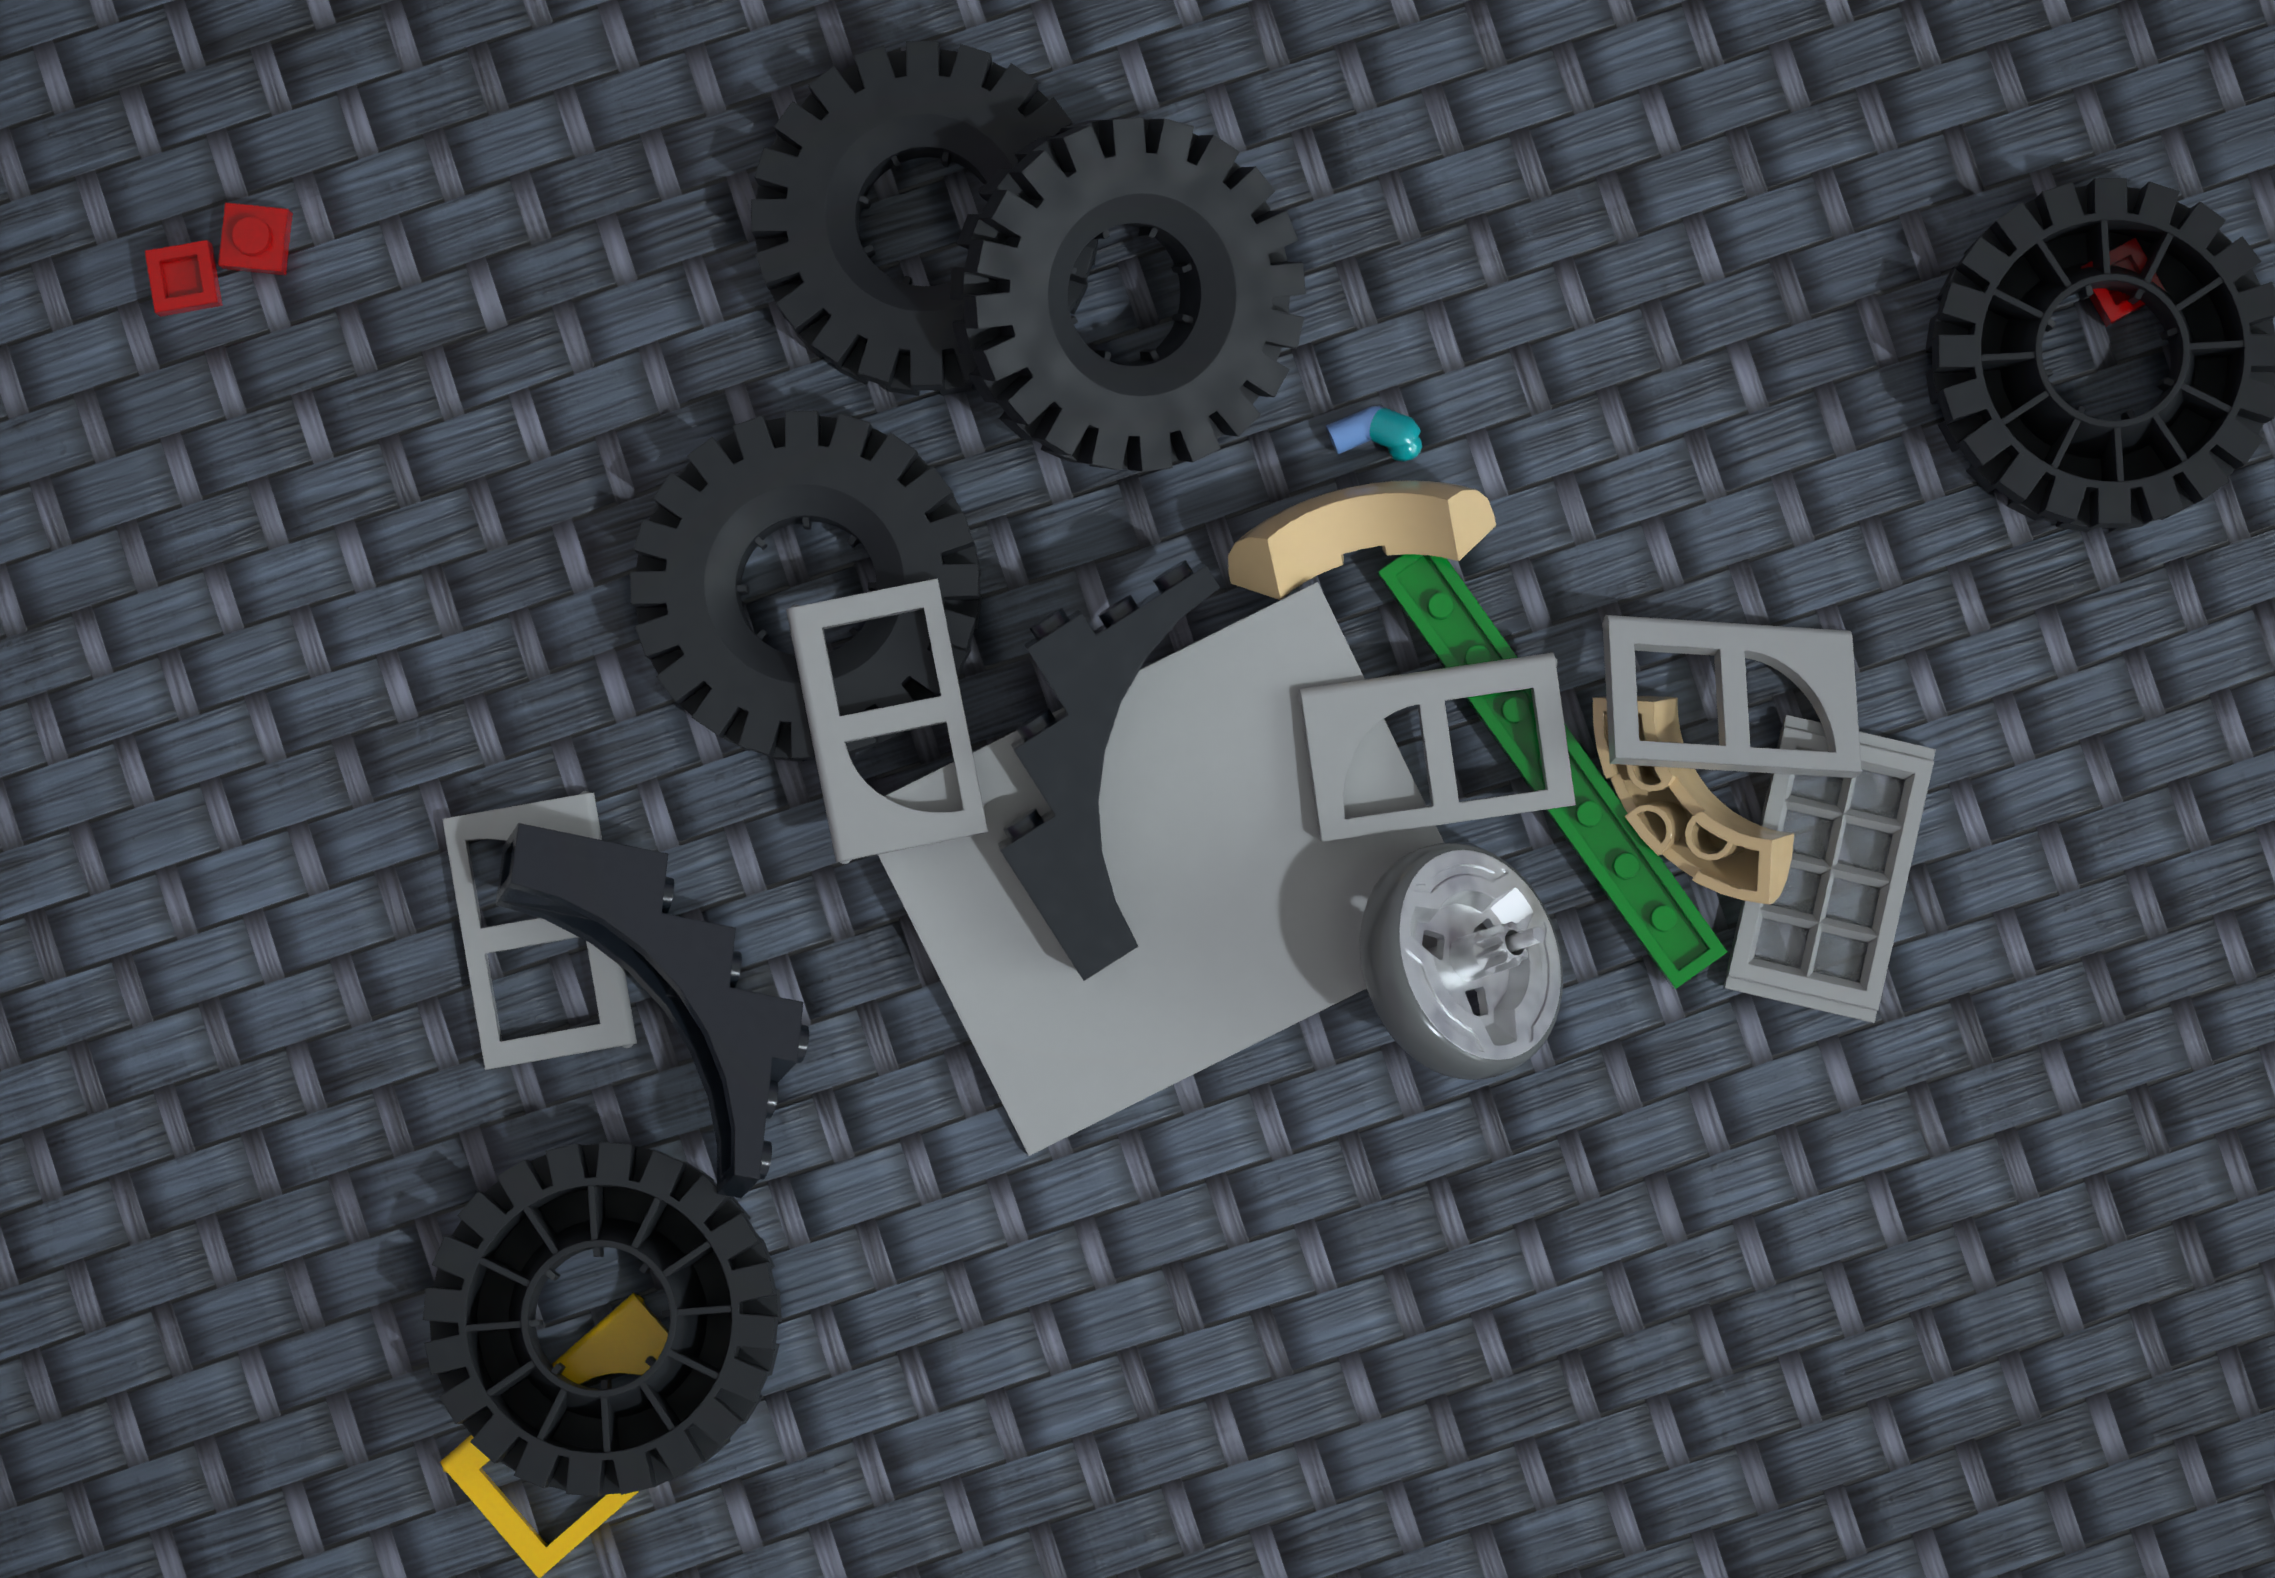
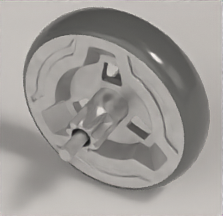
(1510, 964)

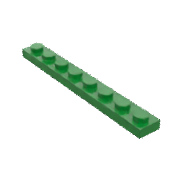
(1596, 826)

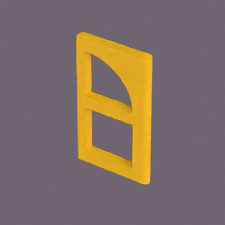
(611, 1347)

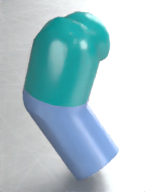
(1378, 425)

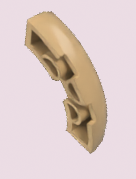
(1392, 514)
(1687, 821)

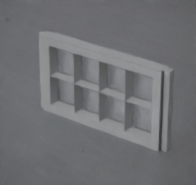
(1846, 881)

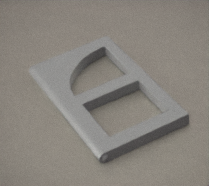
(1810, 657)
(1344, 713)
(858, 816)
(616, 1028)

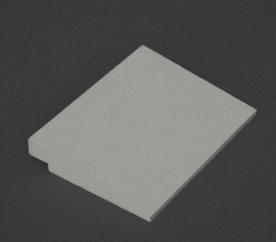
(1208, 858)

